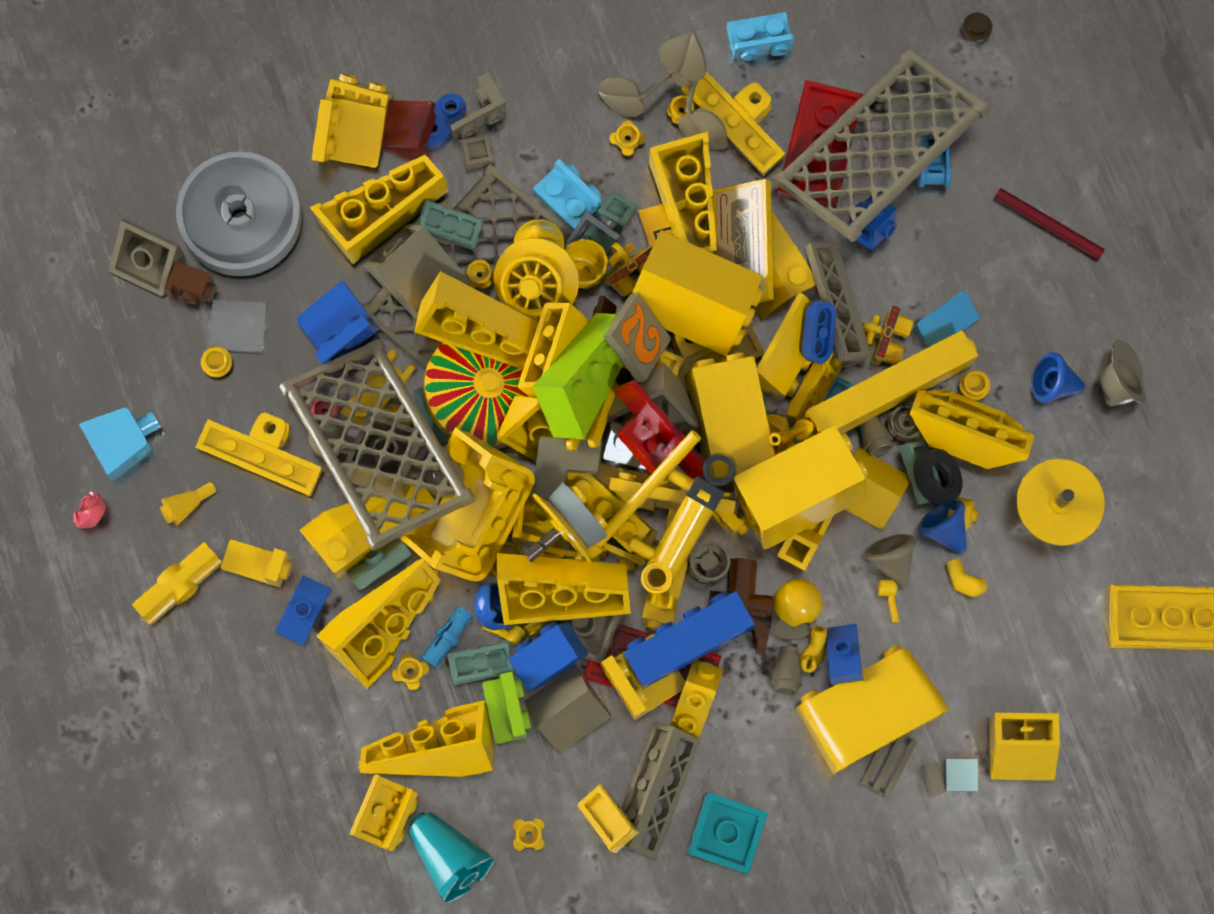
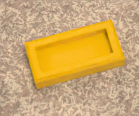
(607, 818)

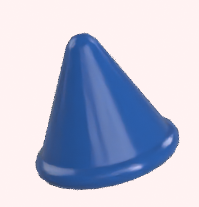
(1054, 379)
(945, 530)

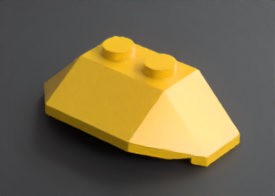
(970, 429)

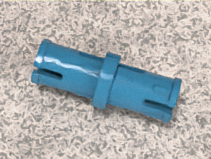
(446, 637)

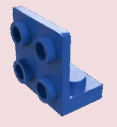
(337, 323)

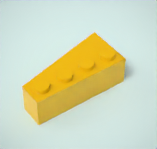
(685, 188)
(379, 208)
(474, 322)
(559, 589)

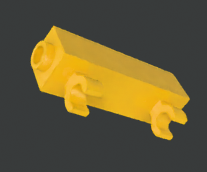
(662, 607)

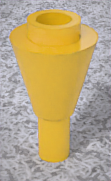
(179, 506)

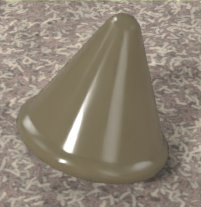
(893, 557)

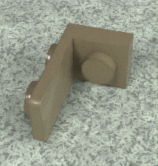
(492, 113)

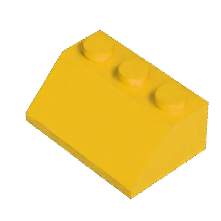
(784, 355)

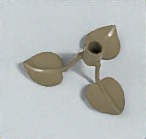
(686, 66)

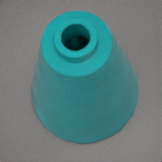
(448, 856)

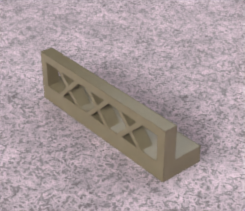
(835, 288)
(650, 785)

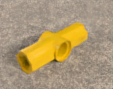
(177, 583)

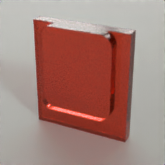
(408, 124)

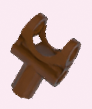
(743, 580)

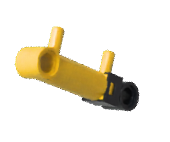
(688, 523)

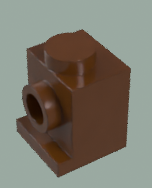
(190, 284)

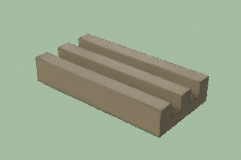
(897, 772)

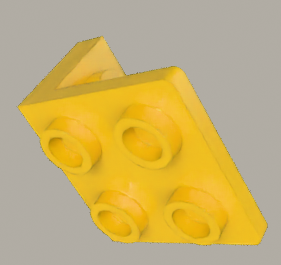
(349, 132)
(629, 690)

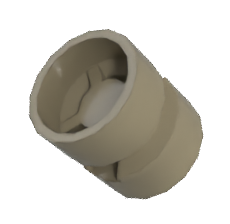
(708, 563)

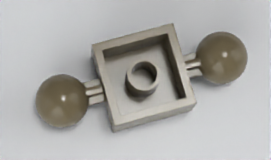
(388, 466)

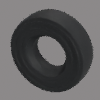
(926, 481)

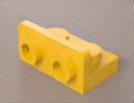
(349, 89)

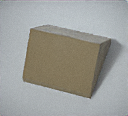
(144, 257)
(567, 709)

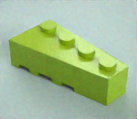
(579, 380)

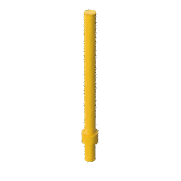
(644, 491)

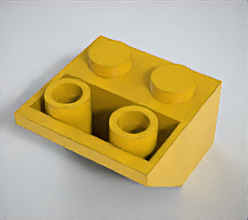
(1024, 746)

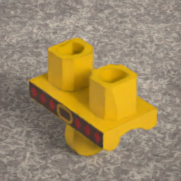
(619, 277)
(893, 324)

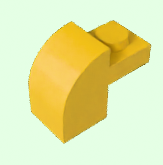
(802, 546)

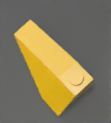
(790, 273)
(341, 538)
(372, 627)
(447, 747)

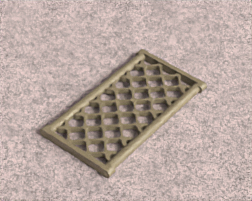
(814, 151)
(490, 174)
(374, 538)

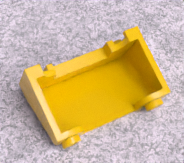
(471, 536)
(871, 712)

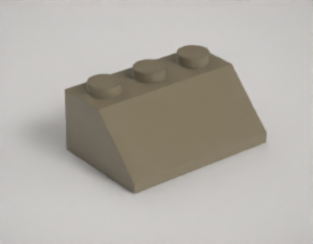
(667, 394)

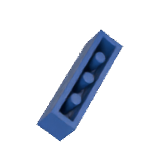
(689, 639)

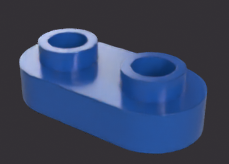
(446, 118)
(819, 331)

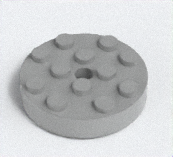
(244, 243)

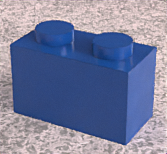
(548, 655)

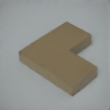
(556, 461)

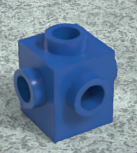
(880, 227)

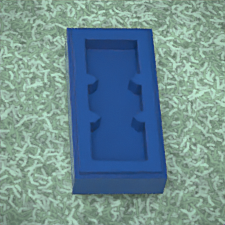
(303, 610)
(844, 654)

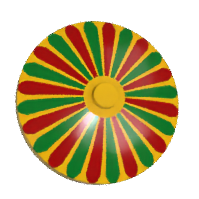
(469, 392)

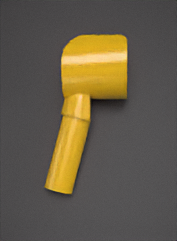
(889, 589)
(515, 635)

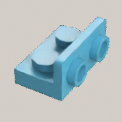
(760, 36)
(568, 194)

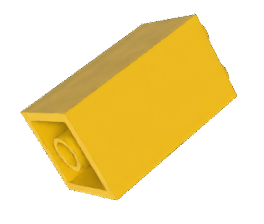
(698, 293)
(730, 411)
(801, 486)

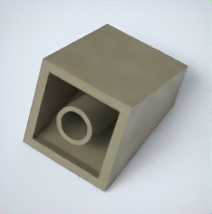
(410, 265)

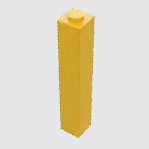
(894, 384)

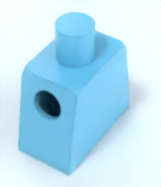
(119, 439)

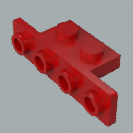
(651, 433)

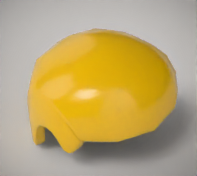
(589, 260)
(798, 602)

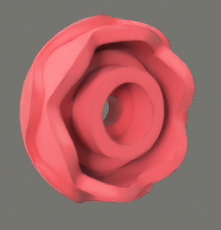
(90, 512)

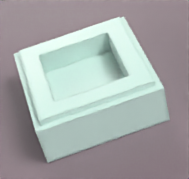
(961, 775)

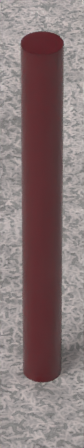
(1049, 223)

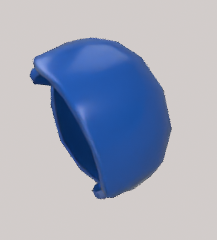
(488, 607)

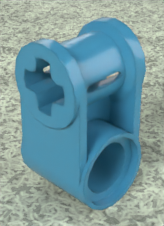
(938, 171)

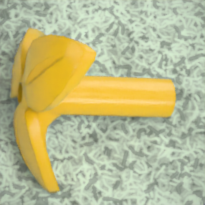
(784, 436)

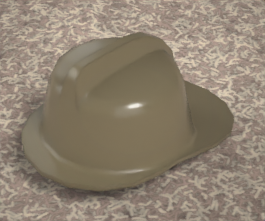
(1123, 376)

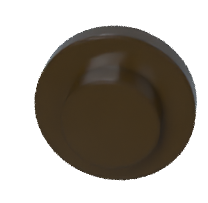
(977, 27)

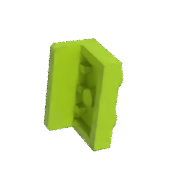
(504, 708)

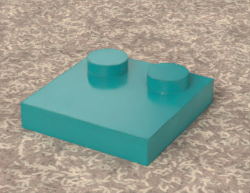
(727, 833)

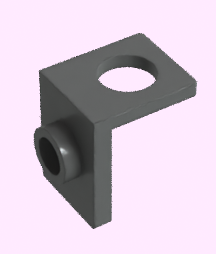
(602, 222)

